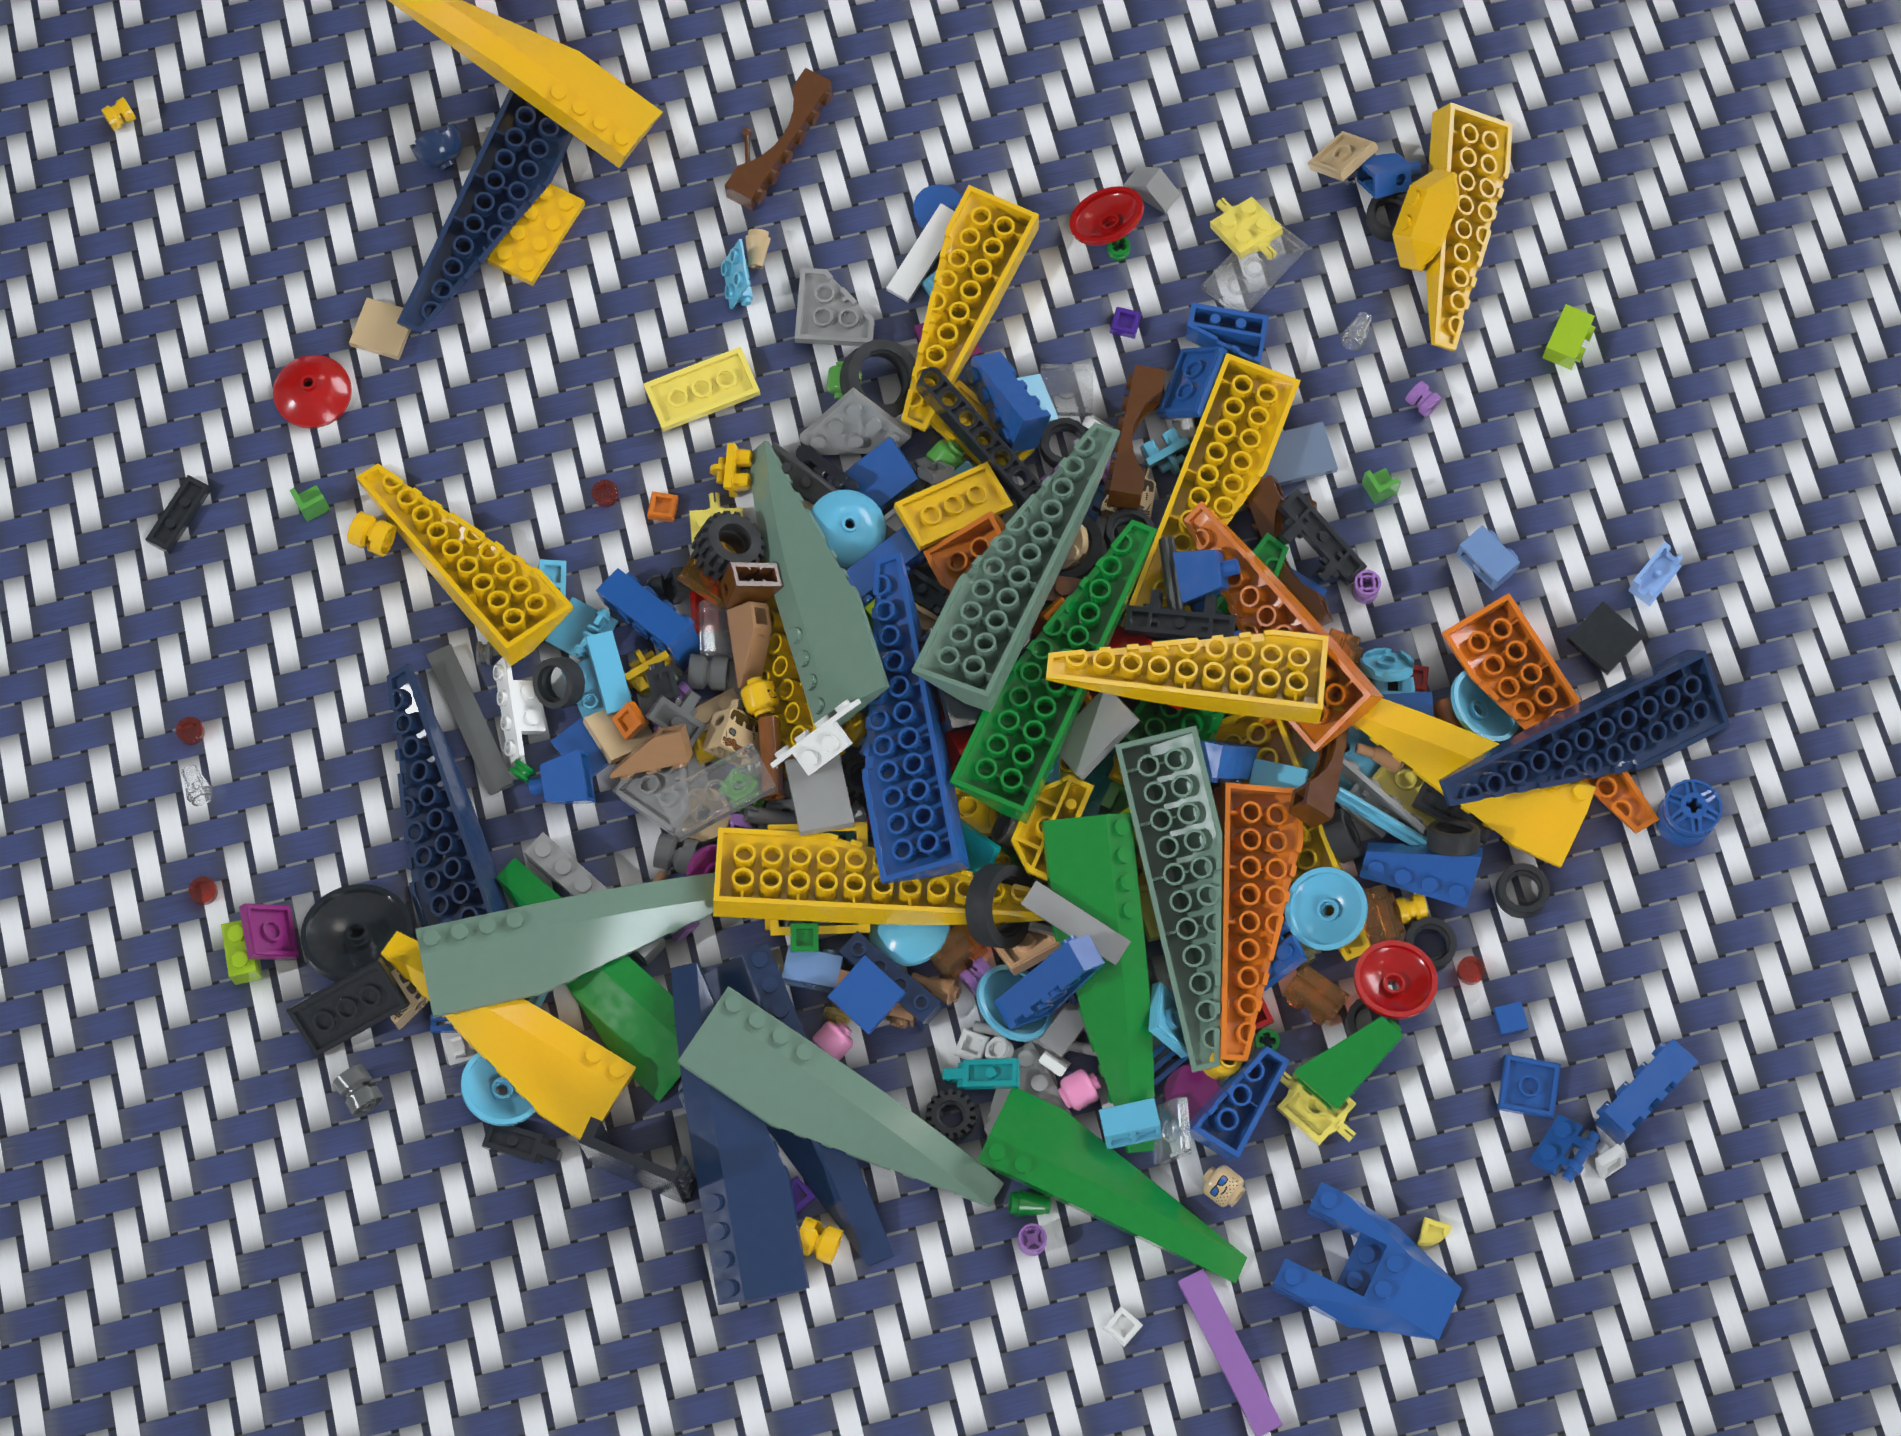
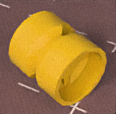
(368, 532)
(820, 1240)

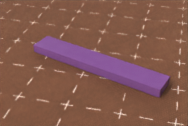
(1229, 1353)

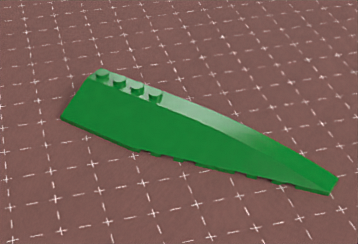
(1032, 717)
(1096, 870)

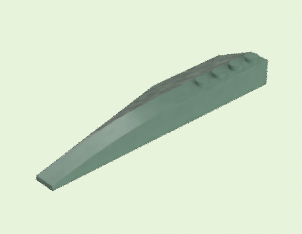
(1009, 583)
(817, 603)
(1183, 871)
(552, 942)
(822, 1099)

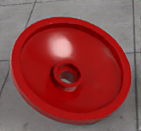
(1106, 215)
(318, 403)
(1397, 965)

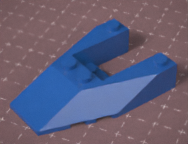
(1385, 1281)

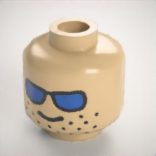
(1223, 1185)

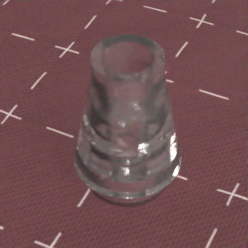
(1356, 333)
(196, 787)

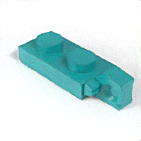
(984, 1074)

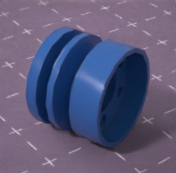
(1677, 821)

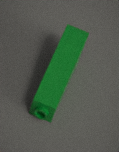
(1345, 1066)

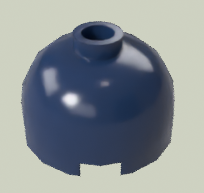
(439, 148)

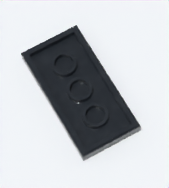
(348, 1007)

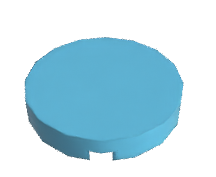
(1386, 666)

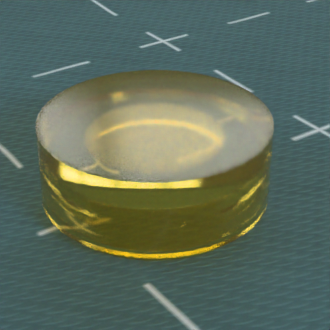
(835, 1015)

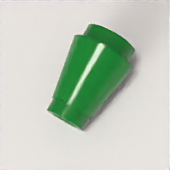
(1028, 1204)

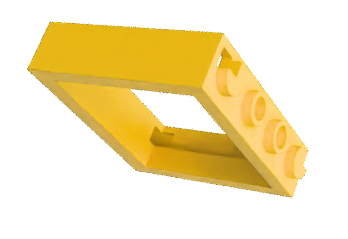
(773, 925)

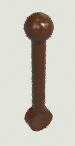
(746, 132)

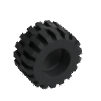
(734, 531)

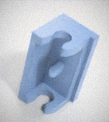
(1656, 575)

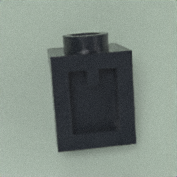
(675, 589)
(661, 681)

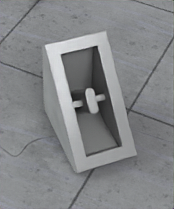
(1153, 187)

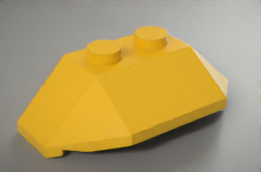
(1425, 218)
(1057, 801)

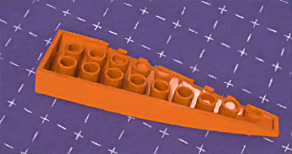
(1266, 604)
(1257, 872)

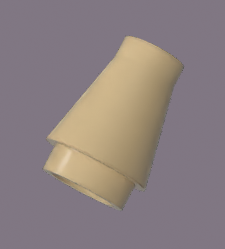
(757, 246)

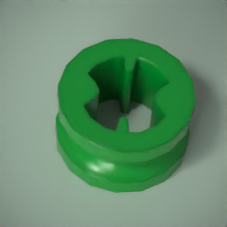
(1120, 254)
(521, 771)
(1273, 1036)

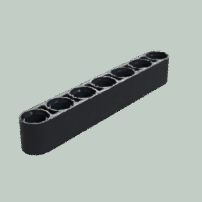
(978, 428)

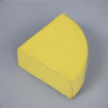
(1432, 1232)

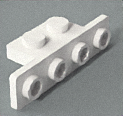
(519, 710)
(822, 744)

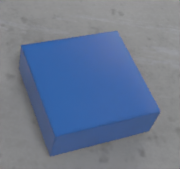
(1510, 1018)

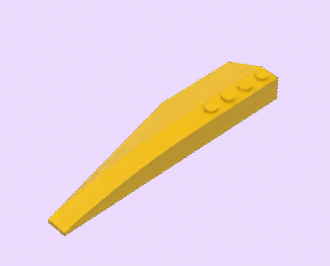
(543, 73)
(1224, 457)
(837, 882)

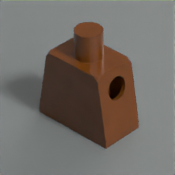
(749, 583)

